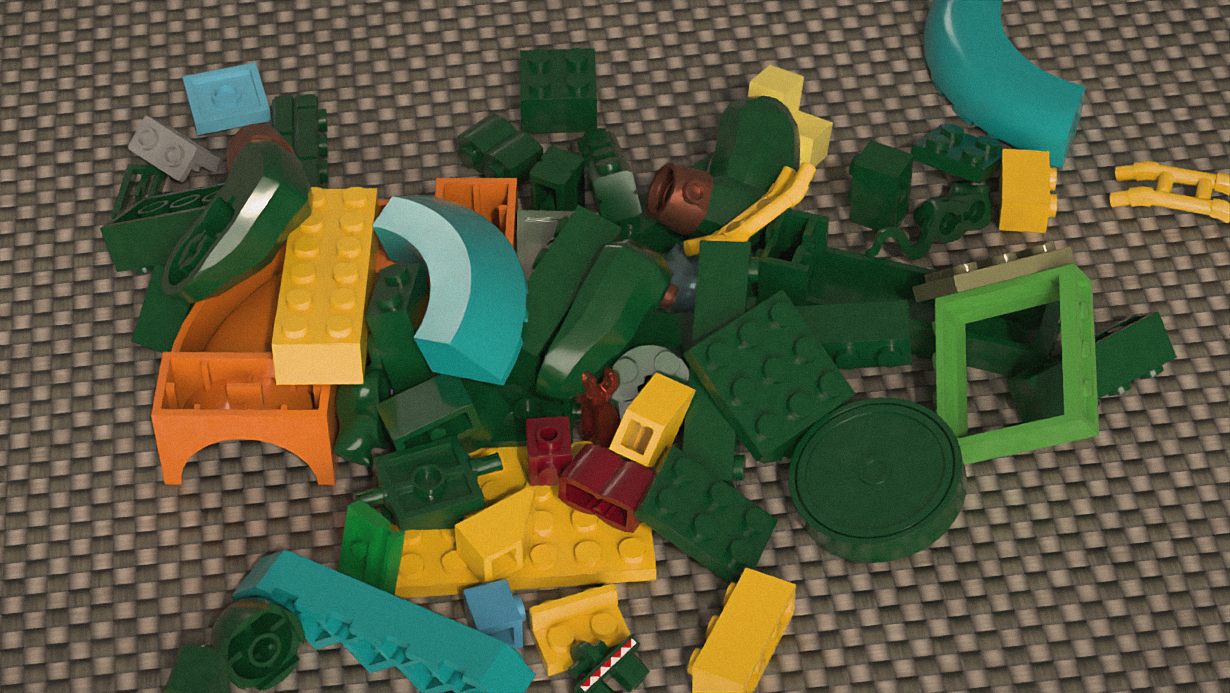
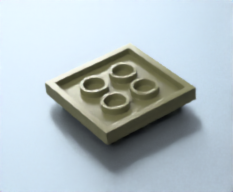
(992, 270)

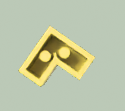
(787, 88)

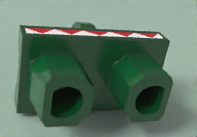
(619, 664)

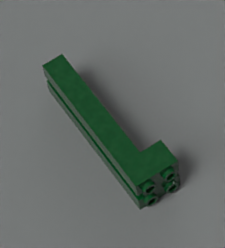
(816, 274)

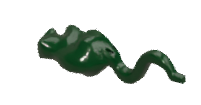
(940, 220)
(358, 417)

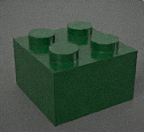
(558, 90)

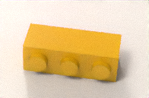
(743, 635)

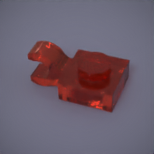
(597, 414)

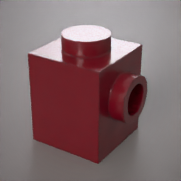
(548, 457)

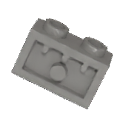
(171, 150)

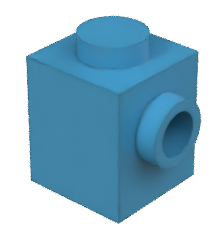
(495, 612)

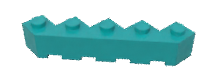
(386, 629)

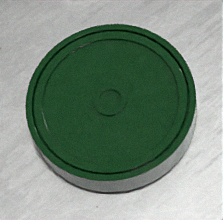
(878, 480)

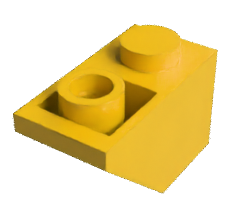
(652, 420)
(498, 537)

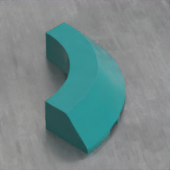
(474, 282)

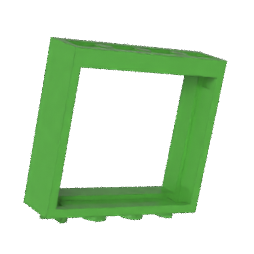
(1080, 415)

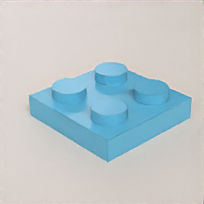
(226, 98)

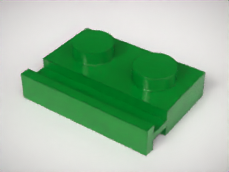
(370, 548)

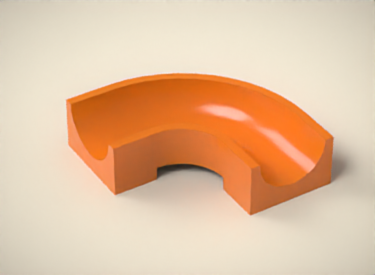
(222, 366)

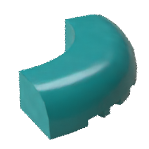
(995, 83)

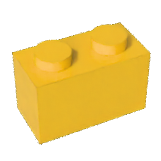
(1025, 191)

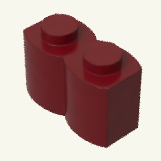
(604, 486)

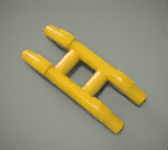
(784, 193)
(1162, 195)

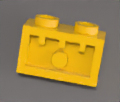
(582, 617)

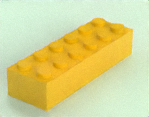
(327, 291)

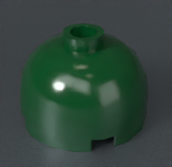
(258, 642)

